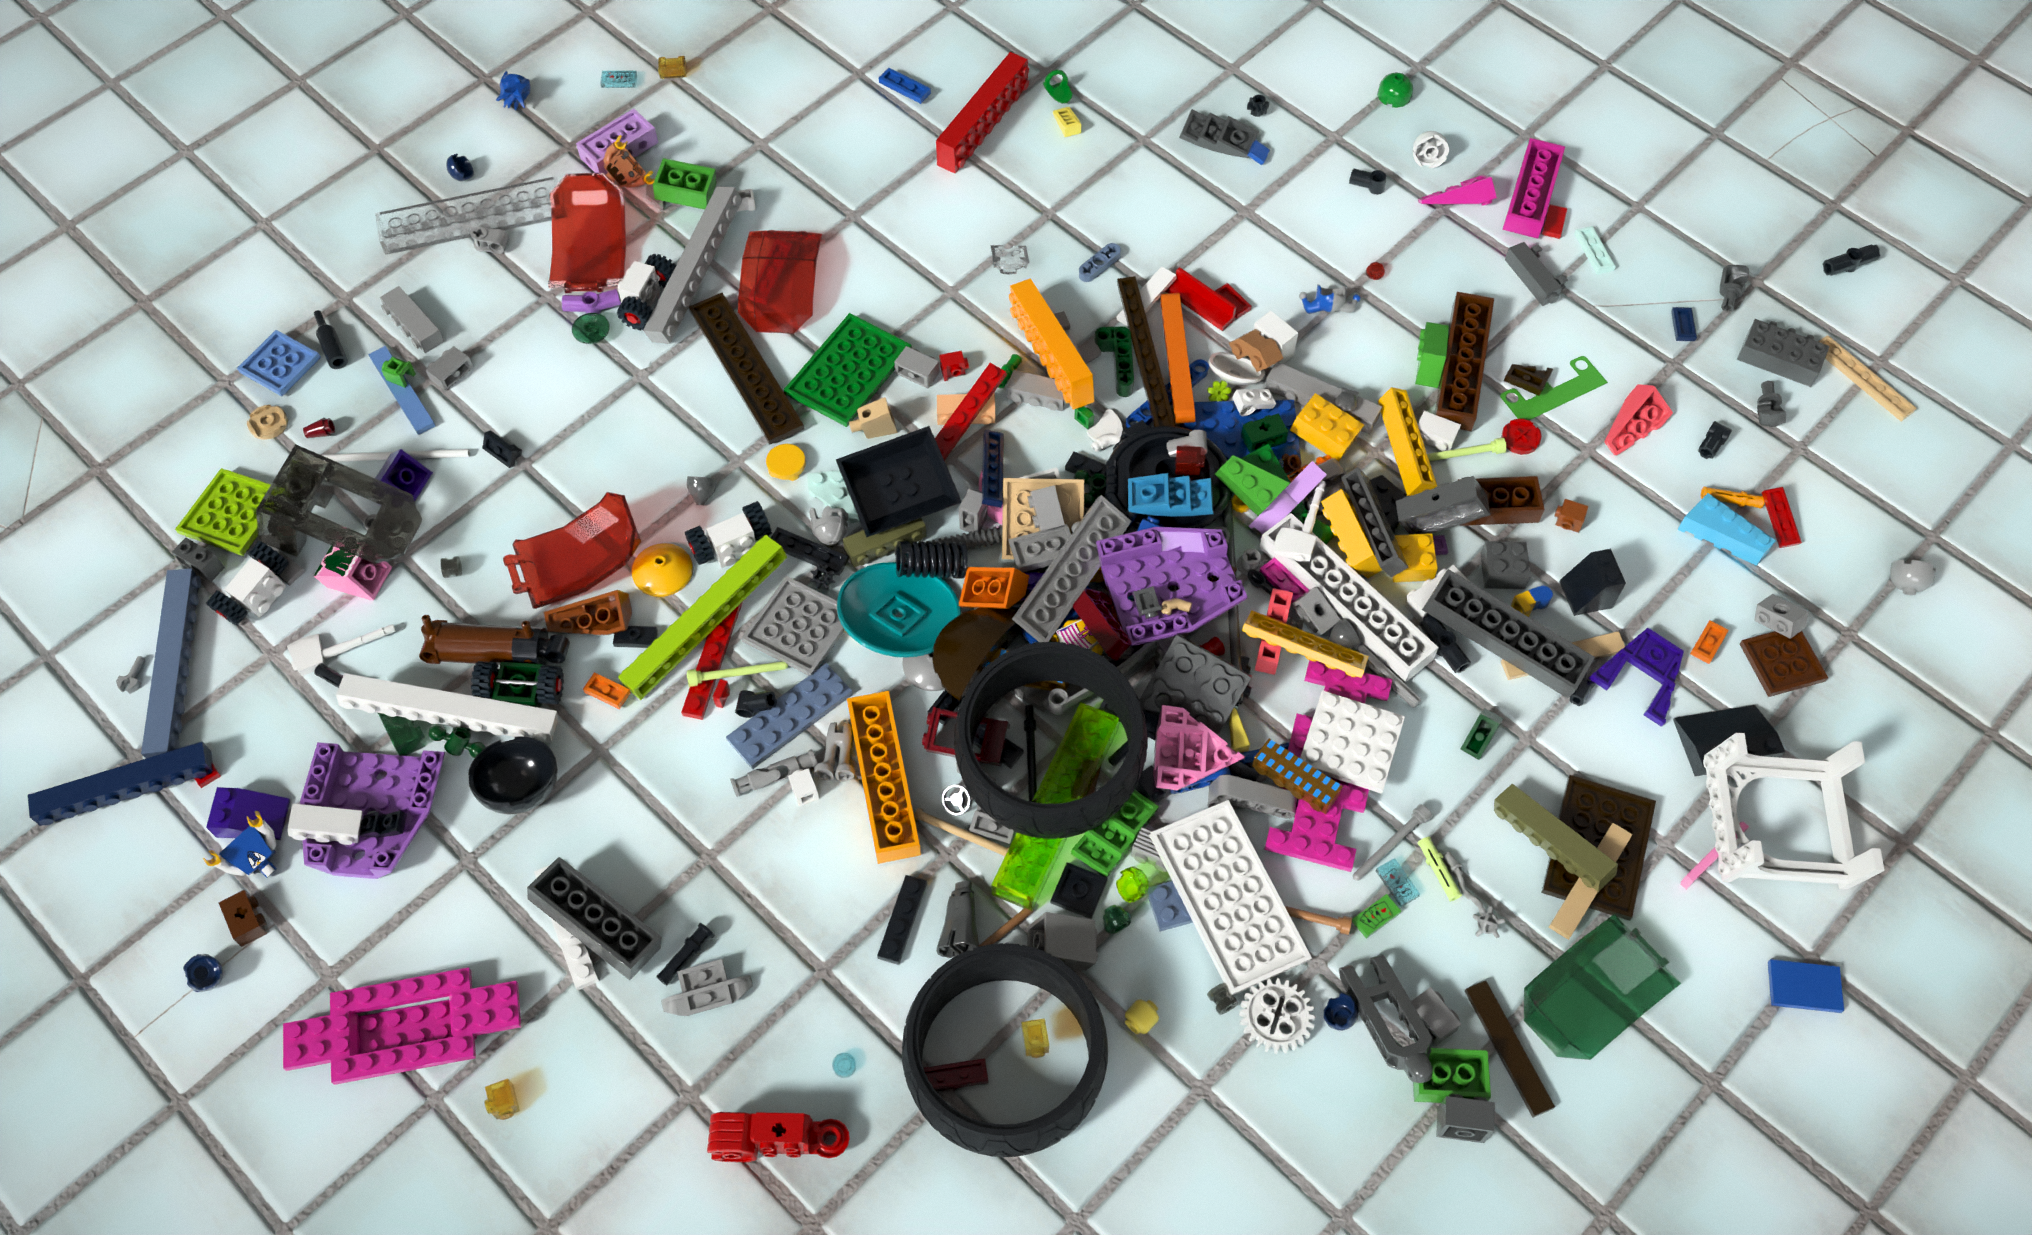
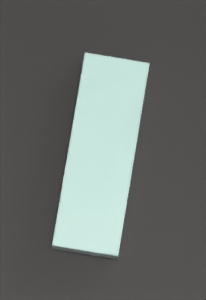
(1594, 250)

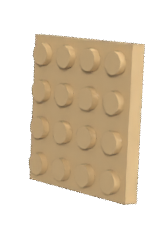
(1018, 515)

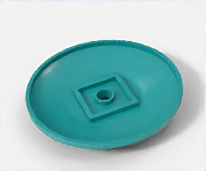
(876, 593)

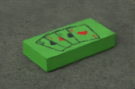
(1376, 916)

